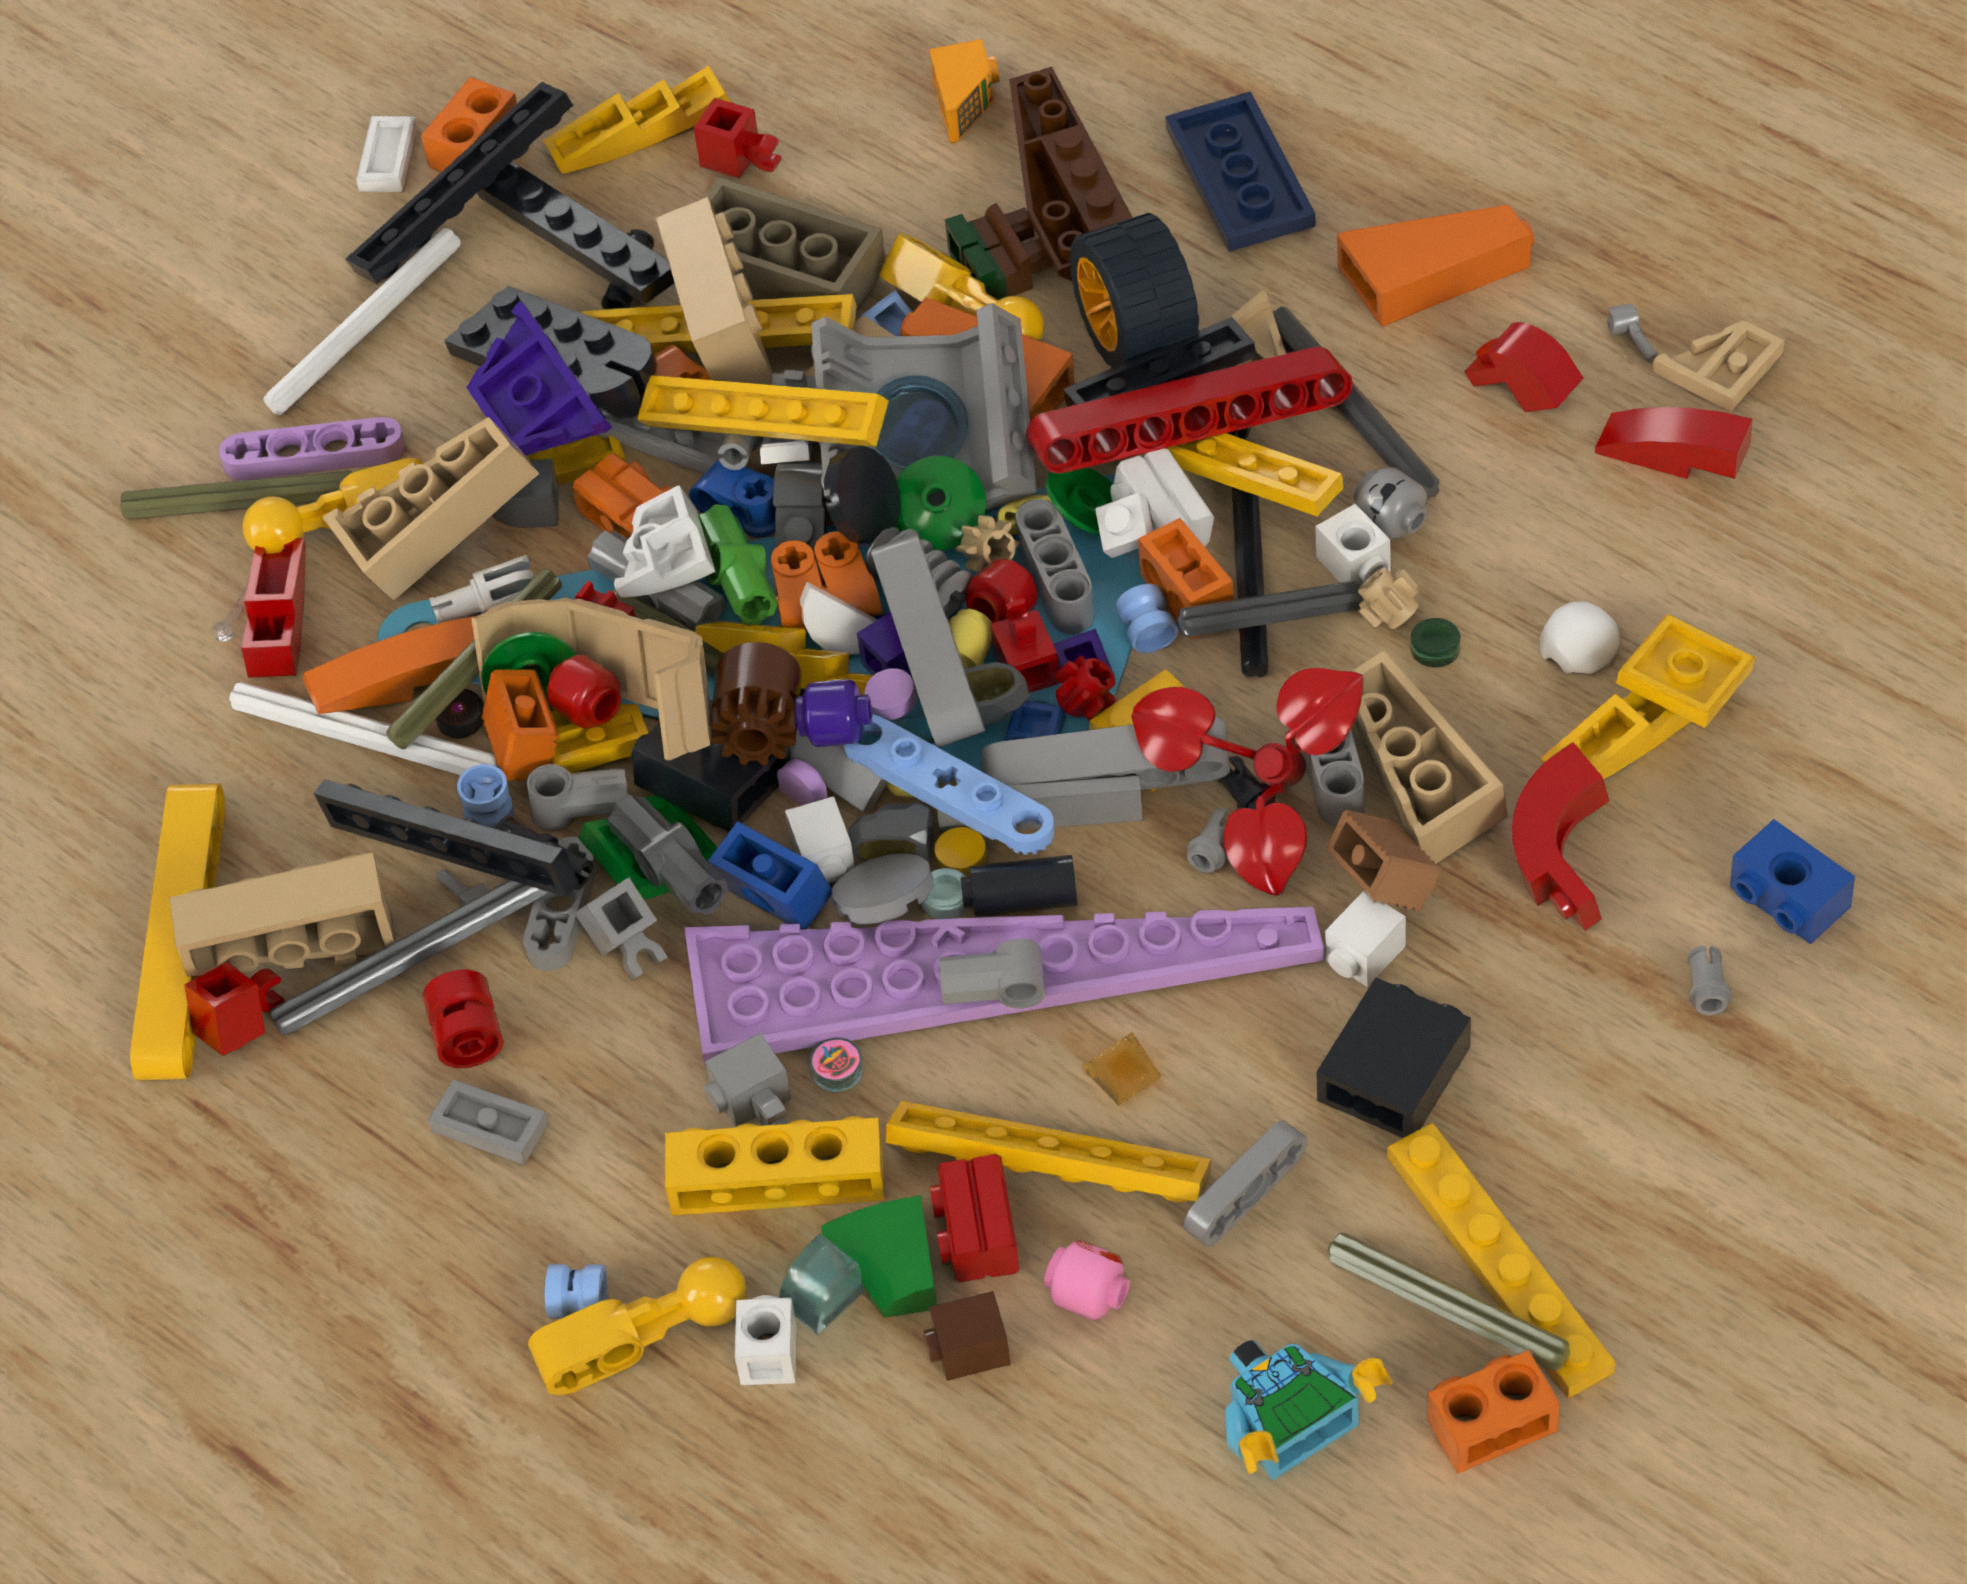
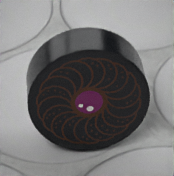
(461, 716)

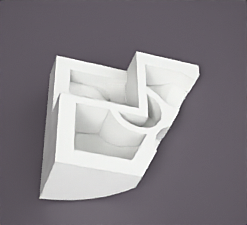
(664, 547)

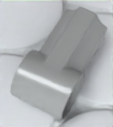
(561, 796)
(1009, 974)

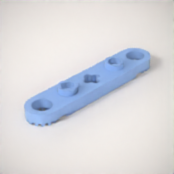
(975, 801)

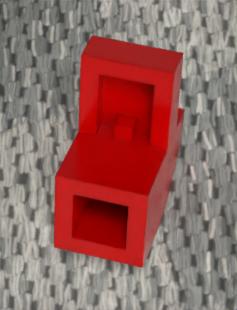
(1530, 364)

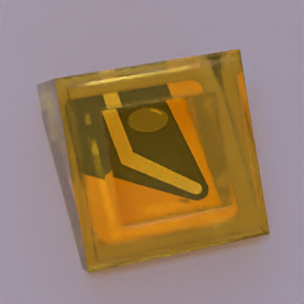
(1122, 1069)

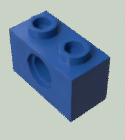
(771, 876)
(1818, 887)

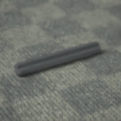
(1269, 608)

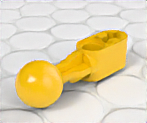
(932, 274)
(278, 521)
(612, 1334)

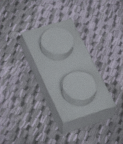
(488, 1121)

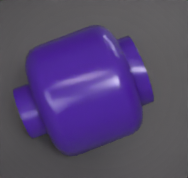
(833, 713)

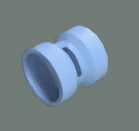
(1145, 614)
(485, 795)
(574, 1289)

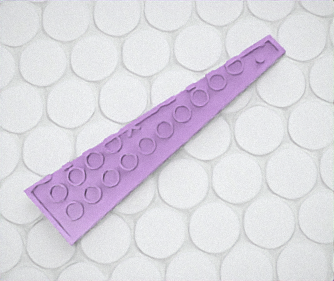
(887, 977)

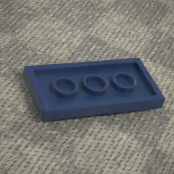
(1240, 171)

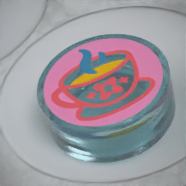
(836, 1064)

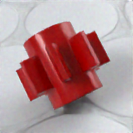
(1085, 687)

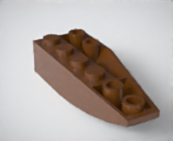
(1060, 167)

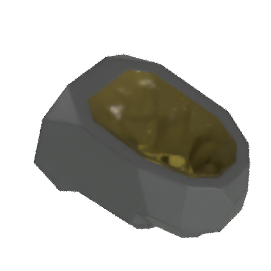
(997, 690)
(893, 831)

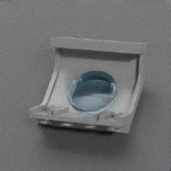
(945, 398)

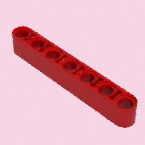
(1188, 409)

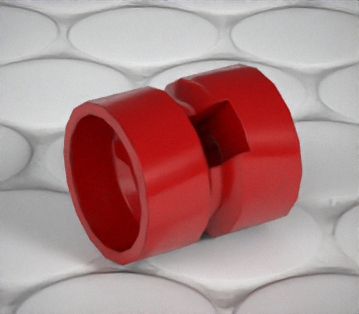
(462, 1018)

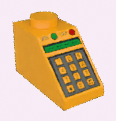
(963, 84)

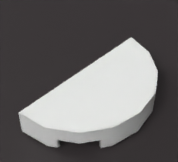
(832, 621)

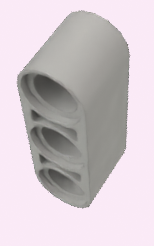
(1055, 566)
(1337, 781)

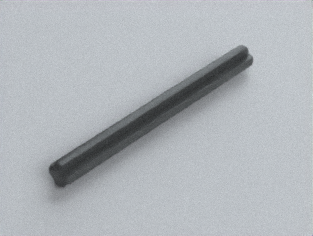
(1362, 413)
(402, 955)

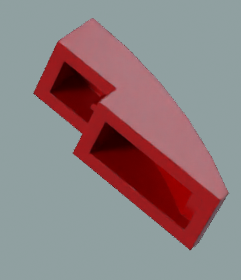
(1677, 440)
(274, 611)

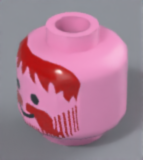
(1086, 1280)

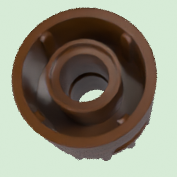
(755, 702)

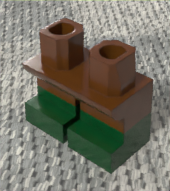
(995, 251)

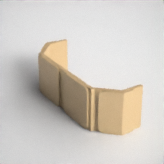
(651, 659)

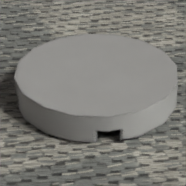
(882, 888)

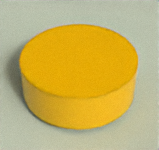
(960, 849)

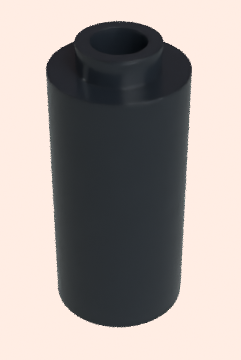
(1020, 886)

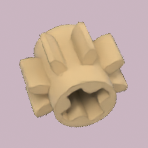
(987, 543)
(1388, 598)

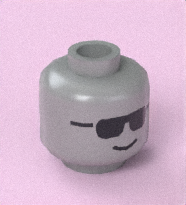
(1392, 501)

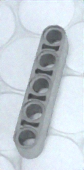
(927, 640)
(1094, 756)

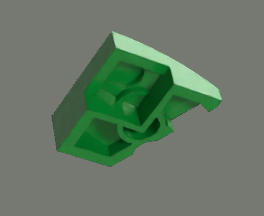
(891, 1254)

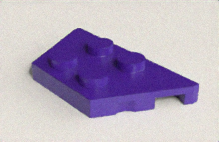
(533, 390)

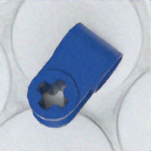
(744, 491)

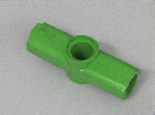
(738, 566)

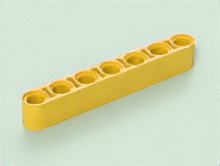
(185, 862)

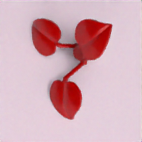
(1271, 840)

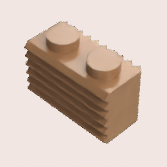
(1383, 860)

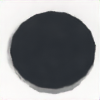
(862, 494)

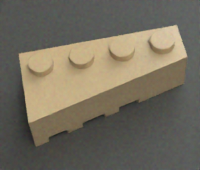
(714, 293)
(431, 507)
(1426, 766)
(285, 918)

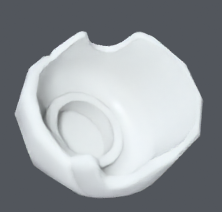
(1580, 638)

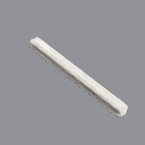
(361, 321)
(354, 729)

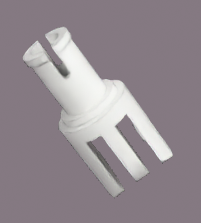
(487, 590)

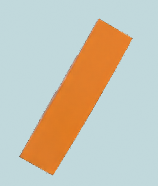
(387, 669)

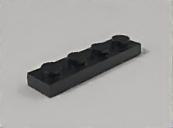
(1211, 350)

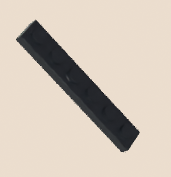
(459, 182)
(579, 233)
(447, 837)

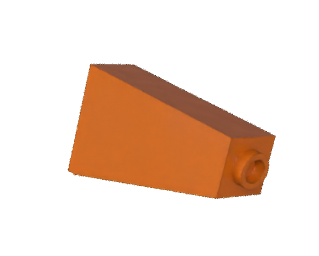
(1432, 259)
(1046, 366)

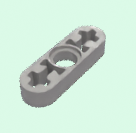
(564, 923)
(1245, 1183)

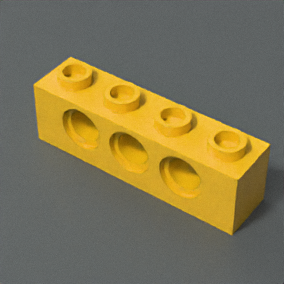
(797, 1181)

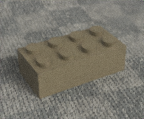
(797, 247)

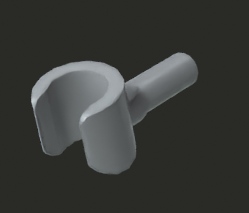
(1626, 319)
(459, 890)

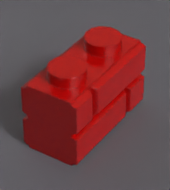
(977, 1218)

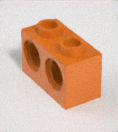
(464, 121)
(1182, 568)
(1499, 1422)

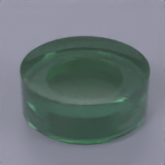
(1435, 642)

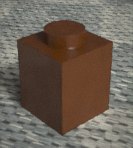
(967, 1336)

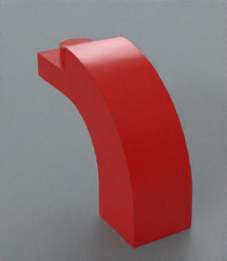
(1547, 811)

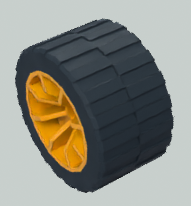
(1133, 288)

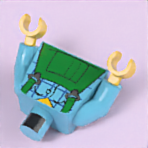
(1293, 1403)

